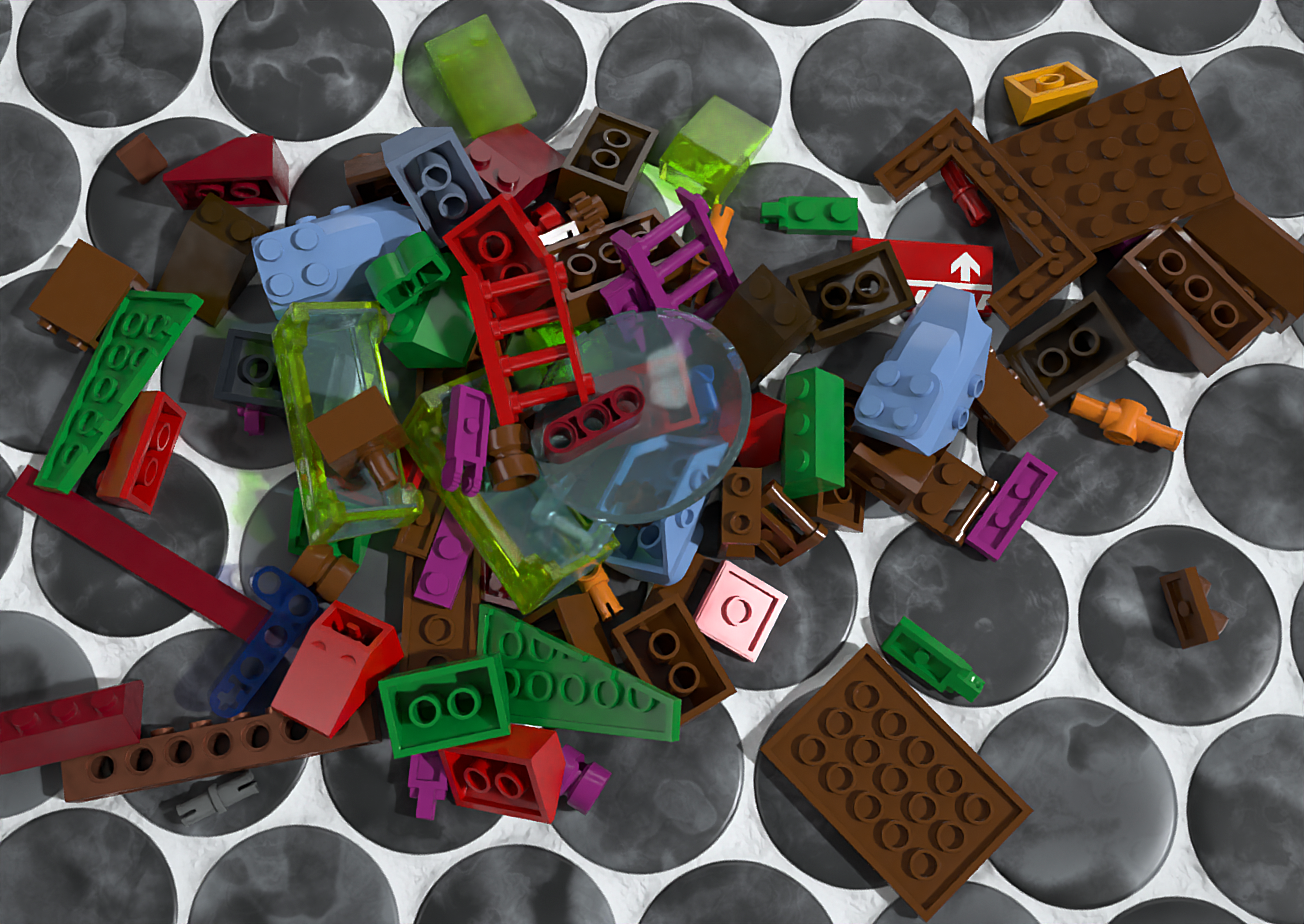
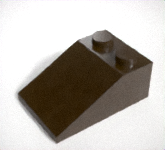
(607, 161)
(214, 257)
(852, 294)
(764, 323)
(1072, 351)

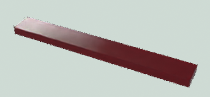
(141, 555)

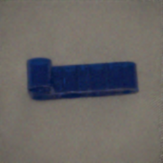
(256, 645)

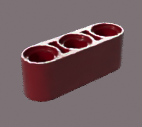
(602, 408)

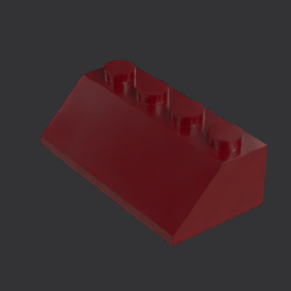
(70, 726)

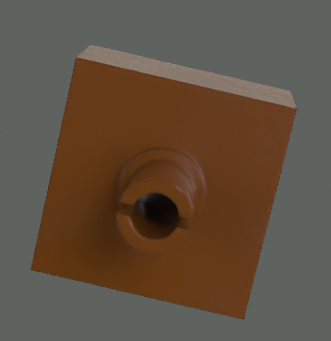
(361, 437)

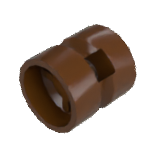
(511, 464)
(324, 571)

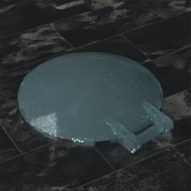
(678, 450)

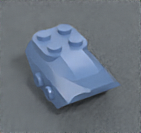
(330, 254)
(928, 376)
(661, 550)

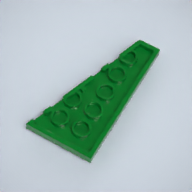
(122, 364)
(570, 688)

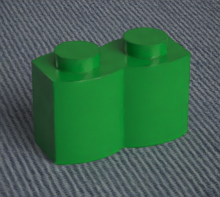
(407, 272)

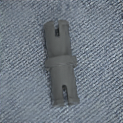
(217, 798)

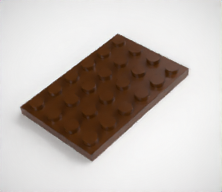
(1120, 165)
(896, 782)

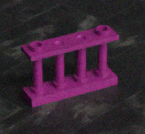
(635, 250)

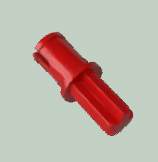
(965, 194)

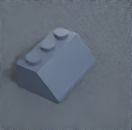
(435, 178)

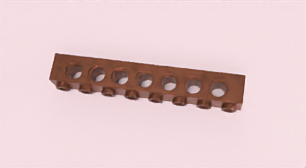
(85, 781)

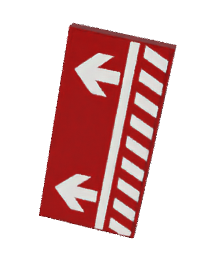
(941, 263)

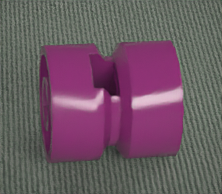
(582, 781)

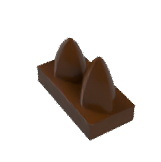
(1189, 608)

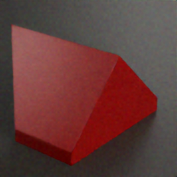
(764, 432)

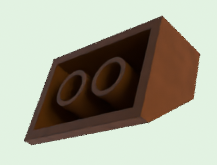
(371, 179)
(574, 622)
(673, 655)

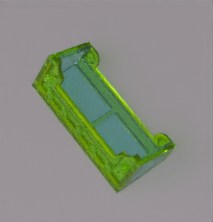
(322, 361)
(524, 557)

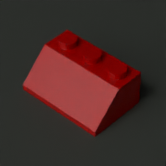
(141, 452)
(508, 774)

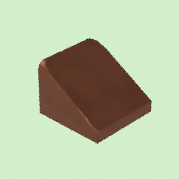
(142, 158)

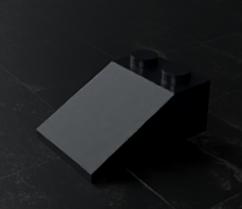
(250, 373)

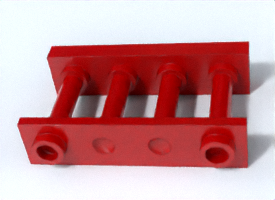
(491, 330)

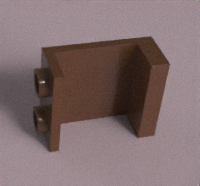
(84, 294)
(890, 471)
(739, 513)

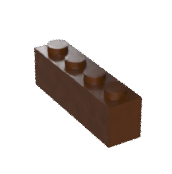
(1006, 406)

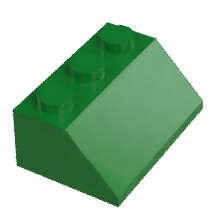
(436, 326)
(812, 433)
(446, 704)

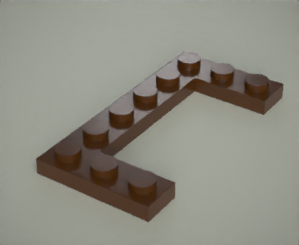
(1061, 251)

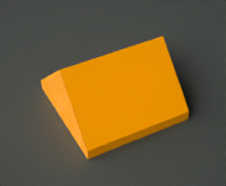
(1049, 92)

